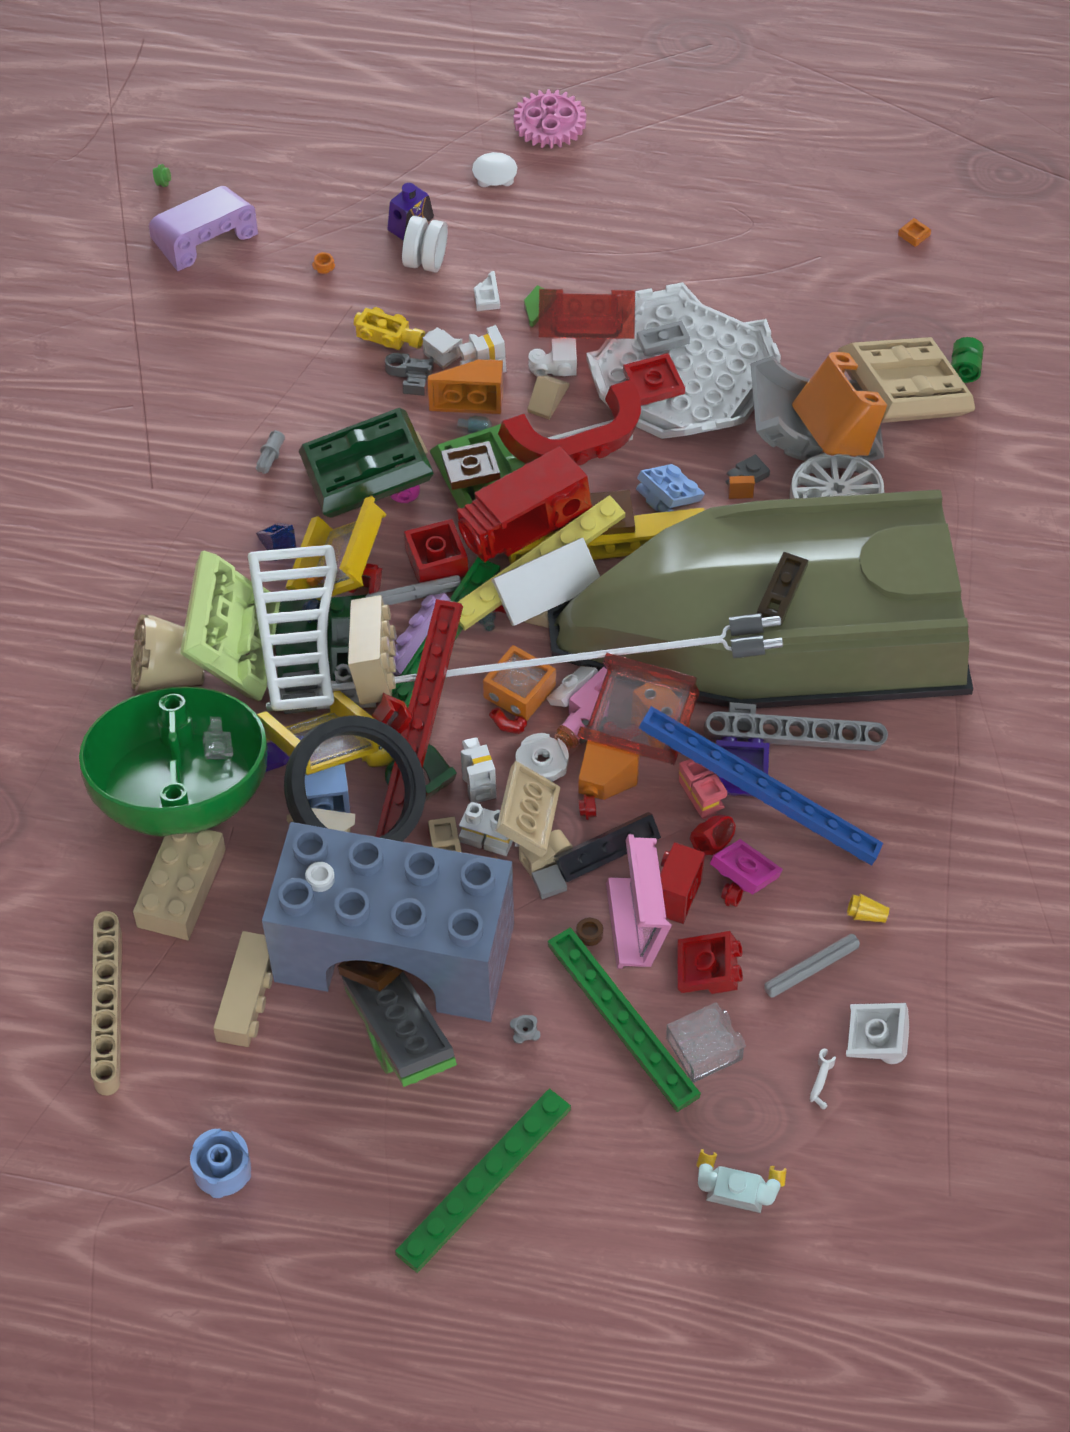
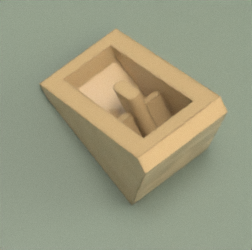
(547, 396)

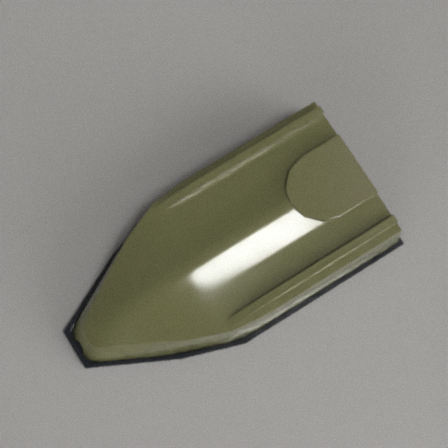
(866, 623)

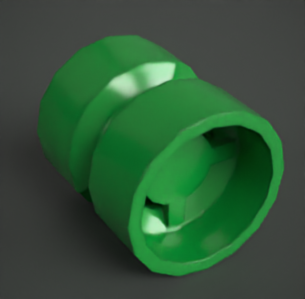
(967, 358)

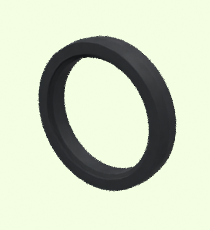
(377, 732)

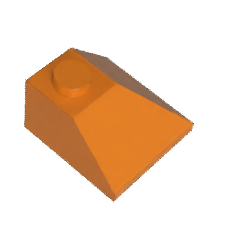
(607, 771)

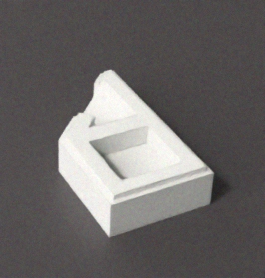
(487, 294)

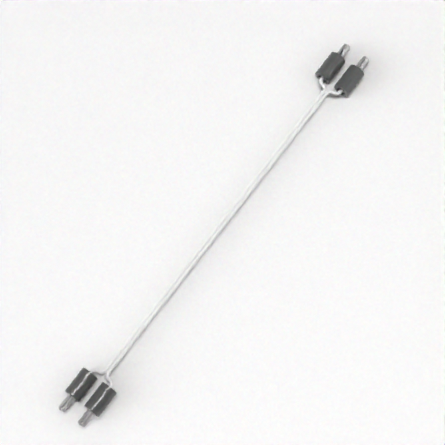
(740, 648)

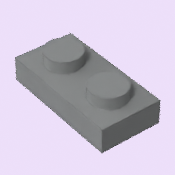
(663, 338)

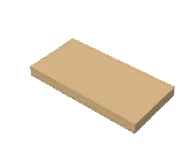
(528, 809)

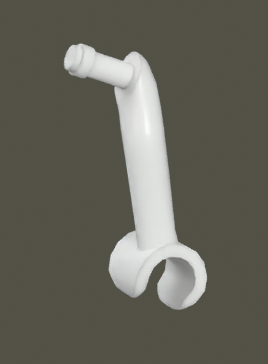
(824, 1065)

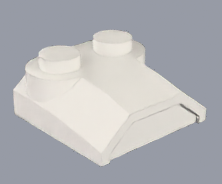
(879, 1031)

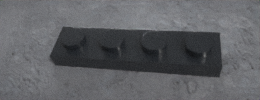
(604, 847)

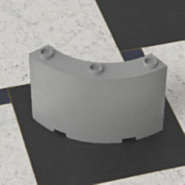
(778, 421)

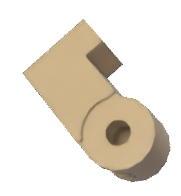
(557, 844)

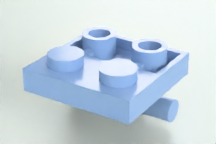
(667, 488)

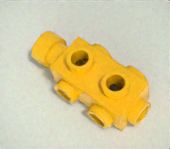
(387, 329)

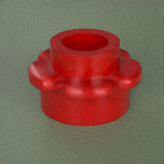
(588, 806)
(732, 894)

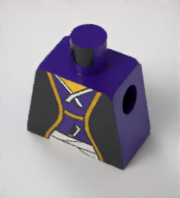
(408, 203)

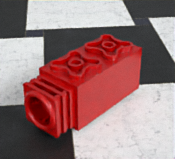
(525, 505)

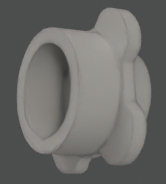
(528, 1022)

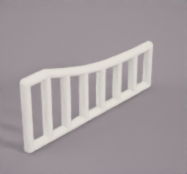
(321, 614)

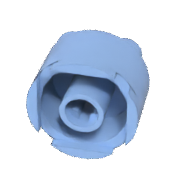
(223, 1177)

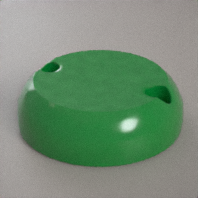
(150, 765)

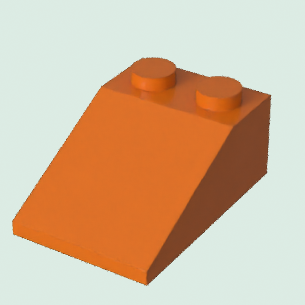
(468, 388)

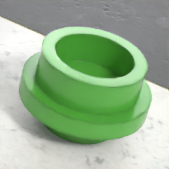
(161, 175)

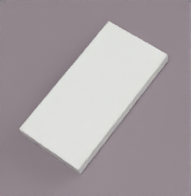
(546, 581)

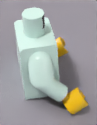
(737, 1187)

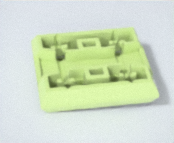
(224, 626)

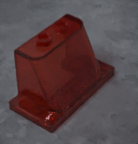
(587, 315)

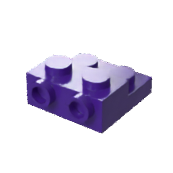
(753, 752)

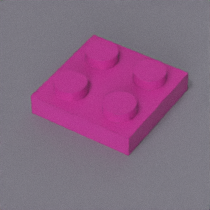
(746, 866)

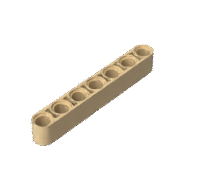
(106, 1013)

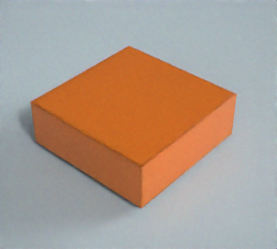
(914, 232)
(741, 487)

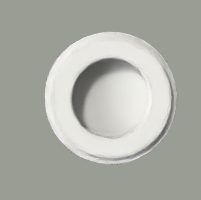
(320, 876)

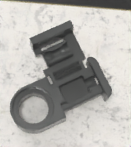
(412, 369)

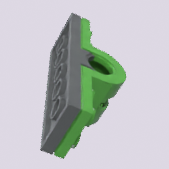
(401, 1030)

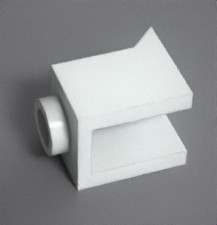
(441, 347)

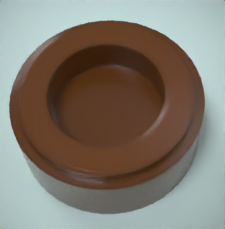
(590, 931)

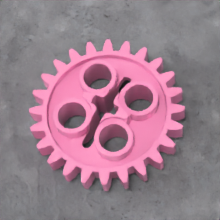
(549, 118)

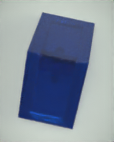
(278, 537)

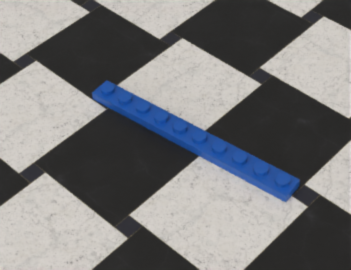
(761, 785)

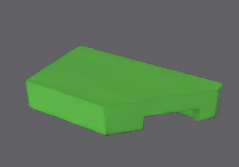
(531, 305)

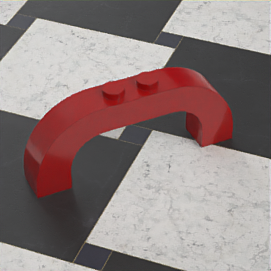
(598, 442)

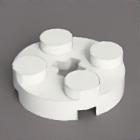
(549, 747)

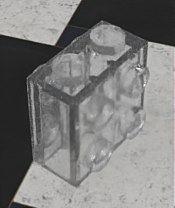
(705, 1041)

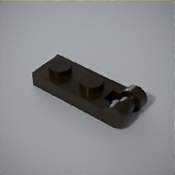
(783, 586)

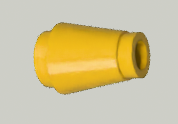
(867, 909)

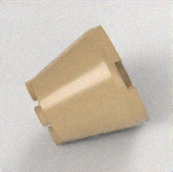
(158, 658)

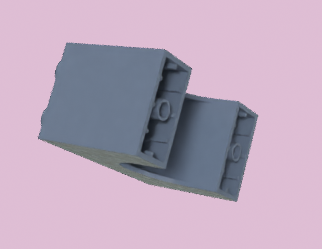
(392, 905)

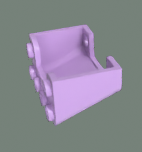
(198, 221)

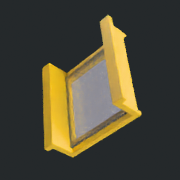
(351, 547)
(331, 751)

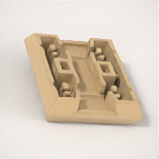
(908, 376)

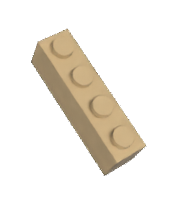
(244, 992)

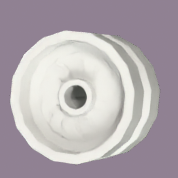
(424, 244)

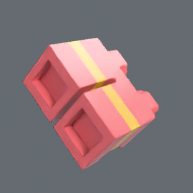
(702, 788)

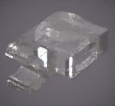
(217, 743)

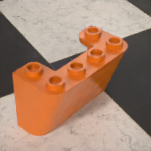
(836, 412)

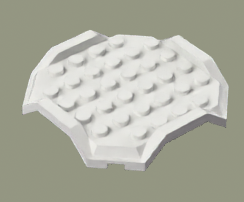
(711, 367)

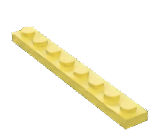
(586, 526)

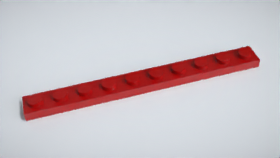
(423, 701)

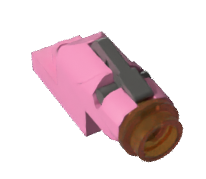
(580, 710)

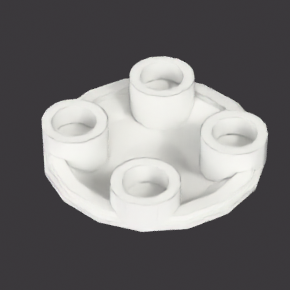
(494, 169)

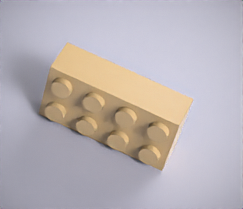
(371, 649)
(179, 883)

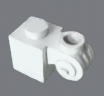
(559, 362)

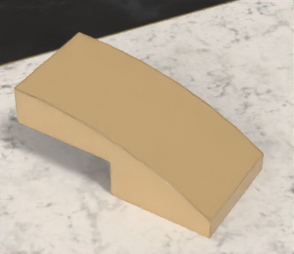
(444, 834)

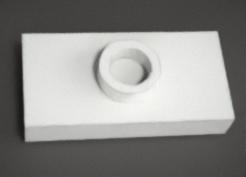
(570, 686)

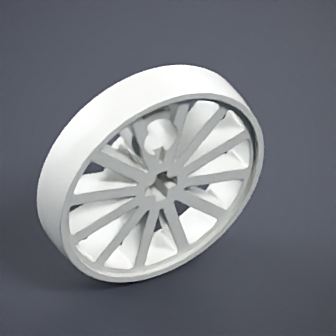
(826, 486)

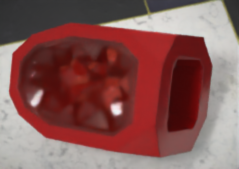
(713, 834)

